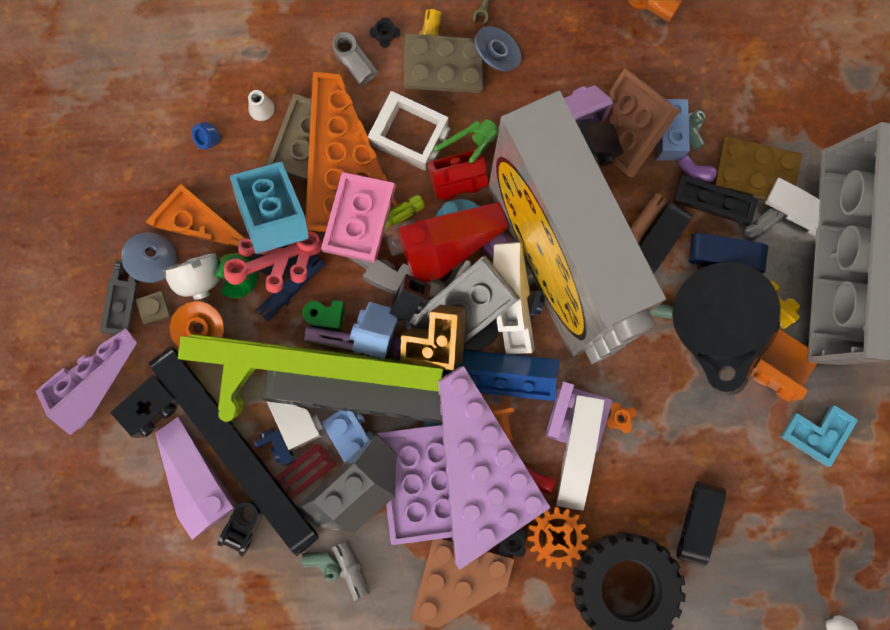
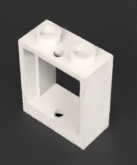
(385, 119)

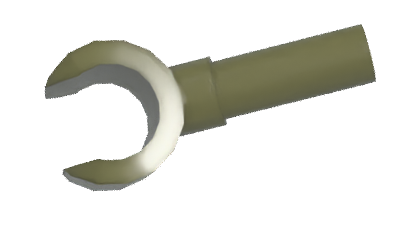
(482, 12)

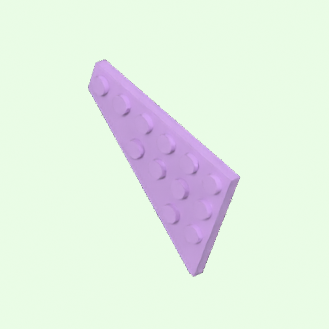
(486, 478)

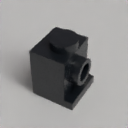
(409, 298)

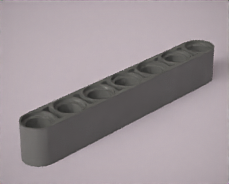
(352, 396)

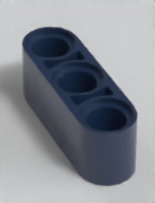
(713, 249)

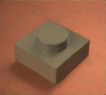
(153, 308)

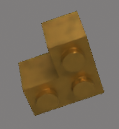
(441, 344)

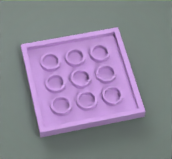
(421, 487)

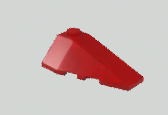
(444, 241)

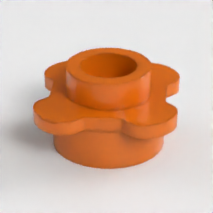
(614, 422)

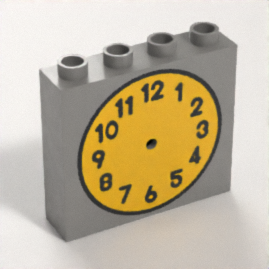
(571, 231)

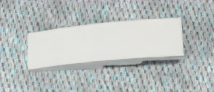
(796, 203)
(580, 452)

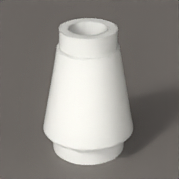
(260, 106)

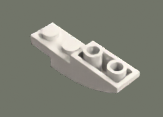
(515, 321)

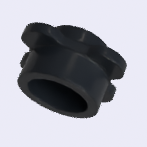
(384, 25)
(517, 549)

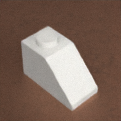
(296, 424)

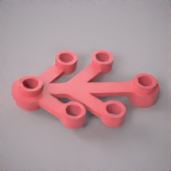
(237, 270)

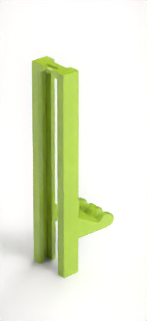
(243, 357)

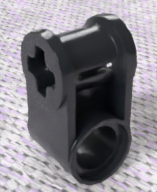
(239, 532)

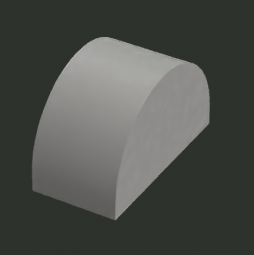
(853, 252)

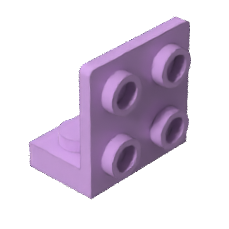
(563, 411)

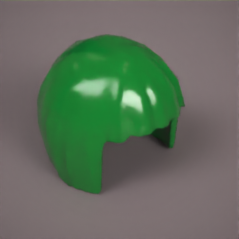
(239, 290)

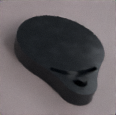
(727, 321)

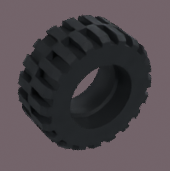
(621, 547)

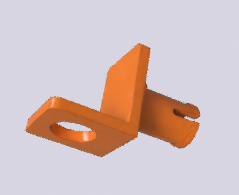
(501, 413)

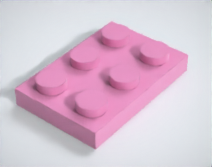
(358, 217)

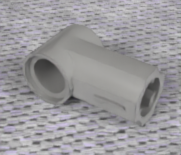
(354, 59)

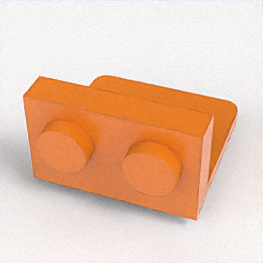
(784, 367)

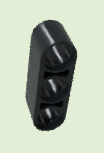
(664, 234)
(701, 523)

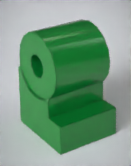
(325, 317)

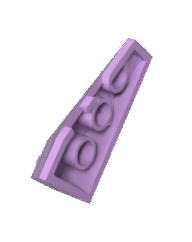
(75, 394)

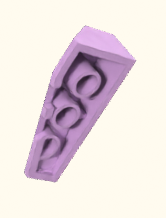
(194, 484)

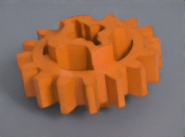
(547, 547)

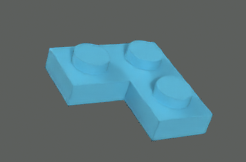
(820, 441)

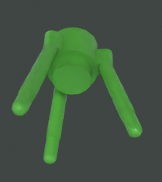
(483, 136)

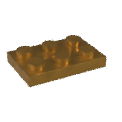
(754, 167)

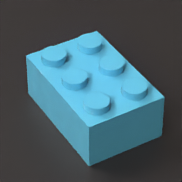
(269, 207)

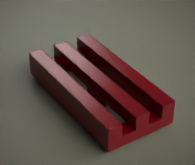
(286, 485)

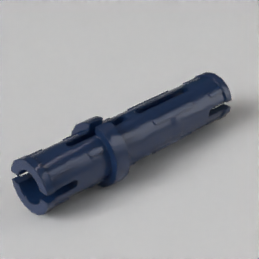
(290, 288)

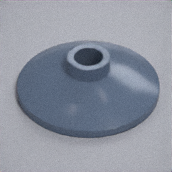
(497, 48)
(140, 265)

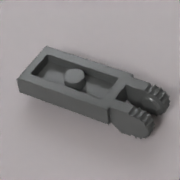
(119, 302)

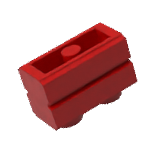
(457, 175)

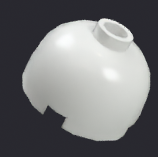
(194, 276)

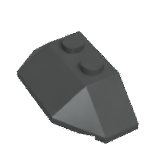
(354, 489)

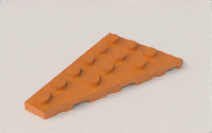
(335, 146)

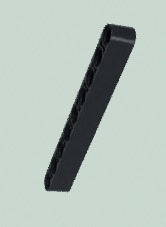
(234, 451)

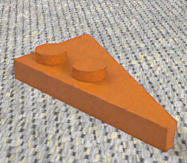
(190, 216)

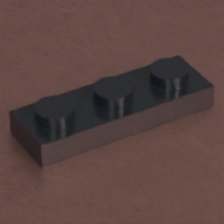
(715, 200)

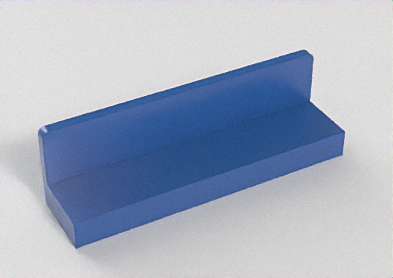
(512, 374)

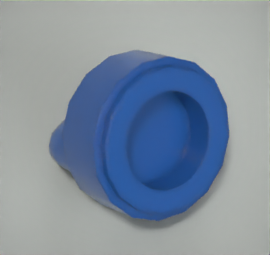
(205, 135)

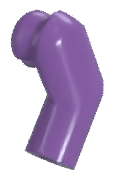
(701, 173)

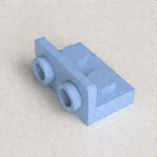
(347, 432)

